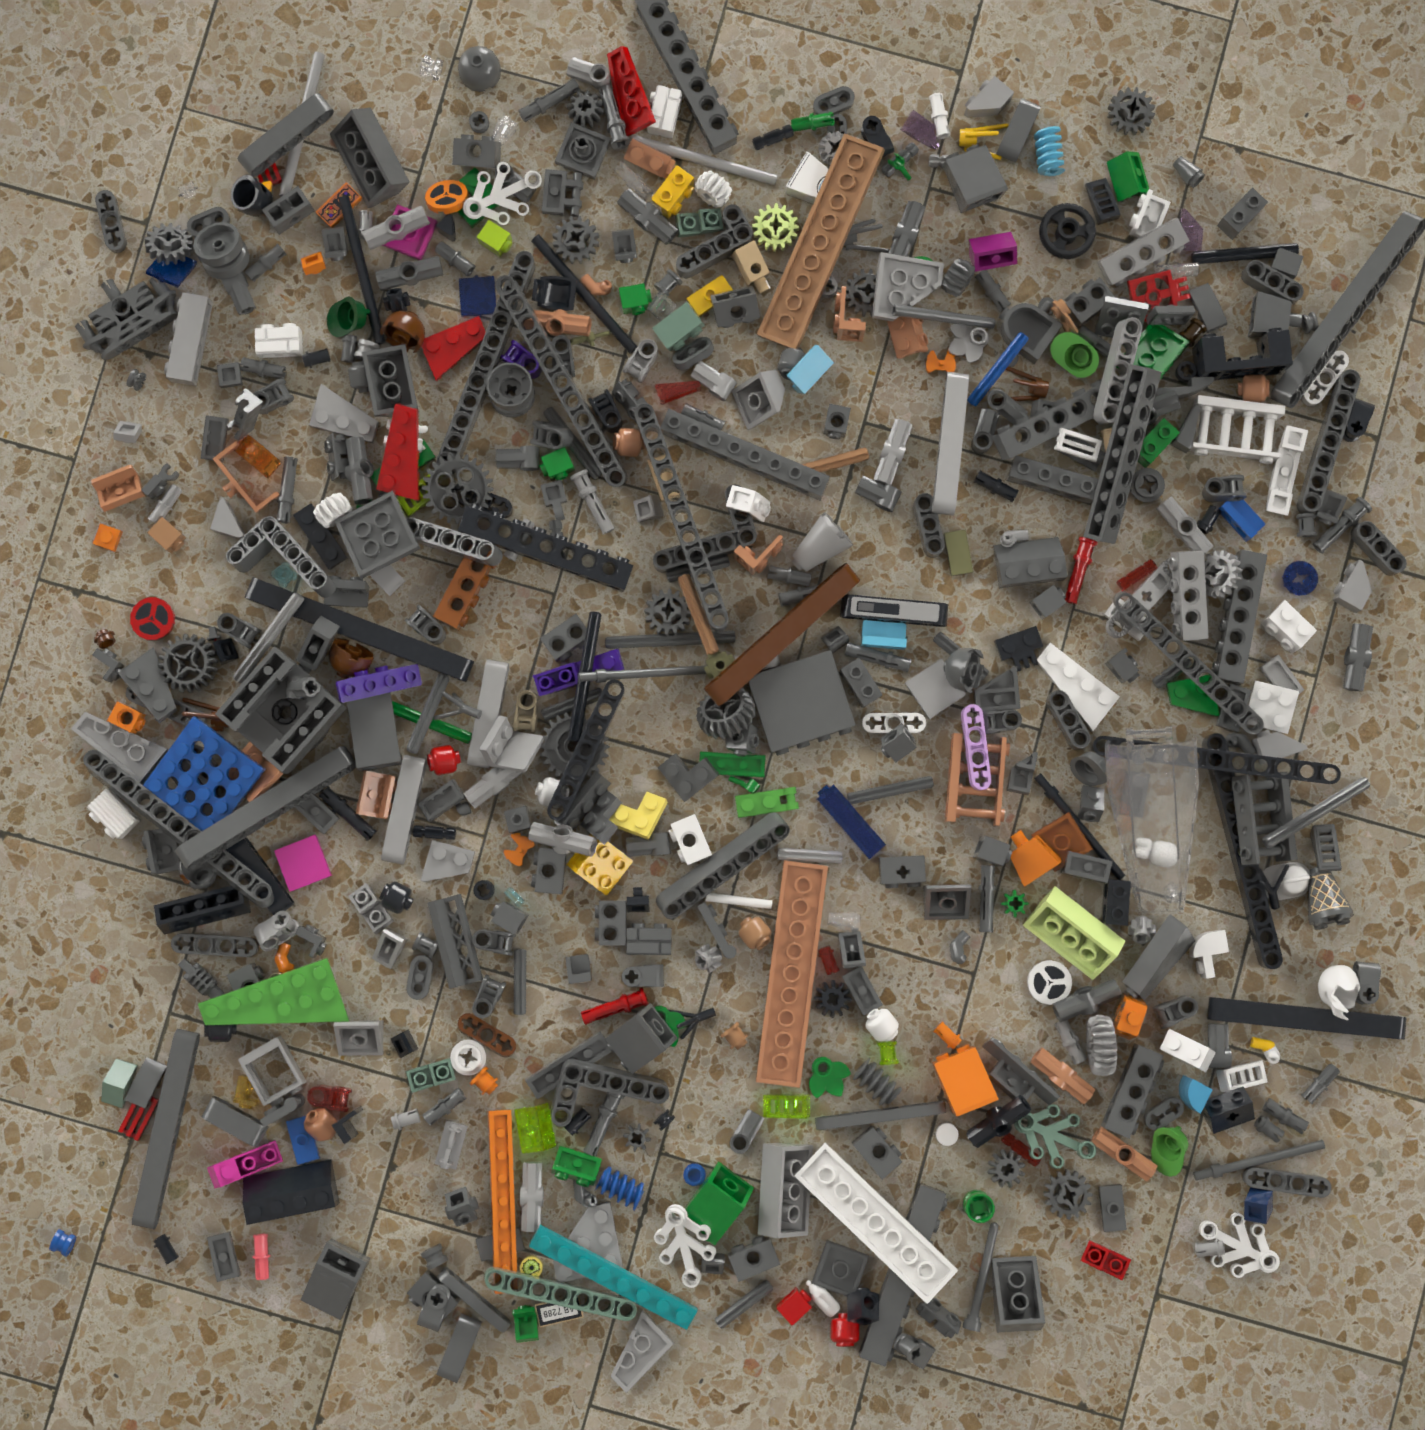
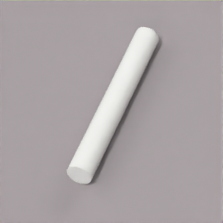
(737, 900)

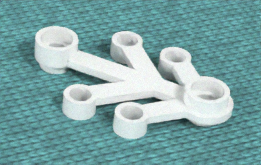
(499, 195)
(685, 1242)
(1242, 1247)

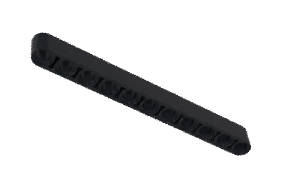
(364, 631)
(1249, 761)
(1244, 884)

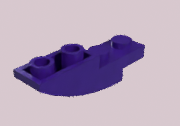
(567, 675)

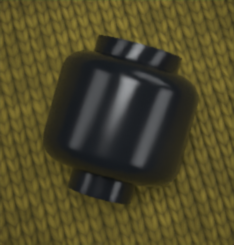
(396, 897)
(219, 1033)

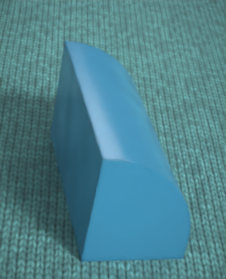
(1193, 1093)

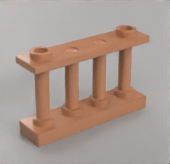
(956, 789)

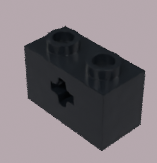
(1228, 1110)

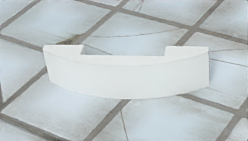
(1285, 470)

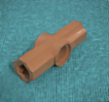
(570, 323)
(1062, 1075)
(1135, 1161)

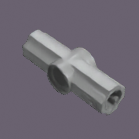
(382, 232)
(893, 452)
(1175, 515)
(491, 784)
(563, 839)
(531, 1196)

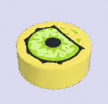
(531, 1265)

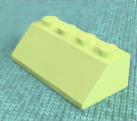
(1074, 933)

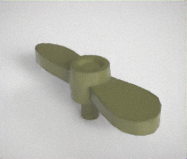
(590, 339)

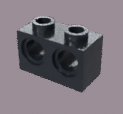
(1116, 902)

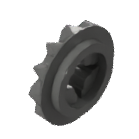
(1151, 476)

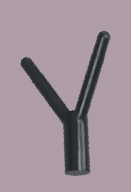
(1272, 891)
(695, 1018)

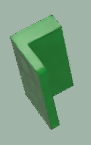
(1128, 175)

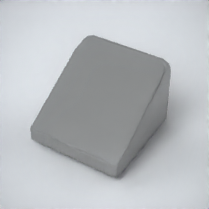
(648, 508)

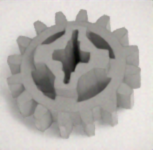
(1220, 574)

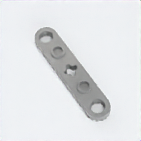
(1154, 586)

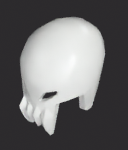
(1339, 989)

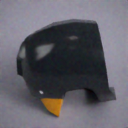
(251, 196)

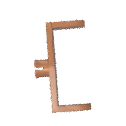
(235, 486)

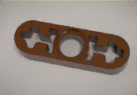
(488, 1044)

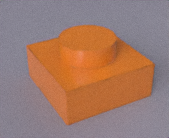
(313, 263)
(107, 537)

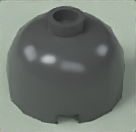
(479, 68)
(964, 669)

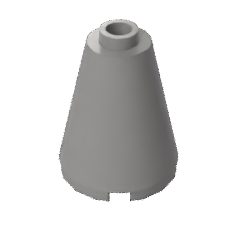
(820, 544)

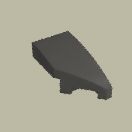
(1021, 775)

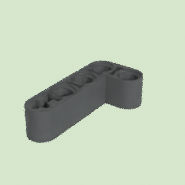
(711, 245)

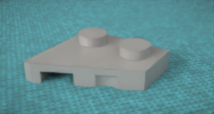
(446, 861)

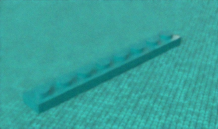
(613, 1277)

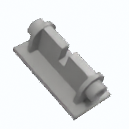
(451, 1145)

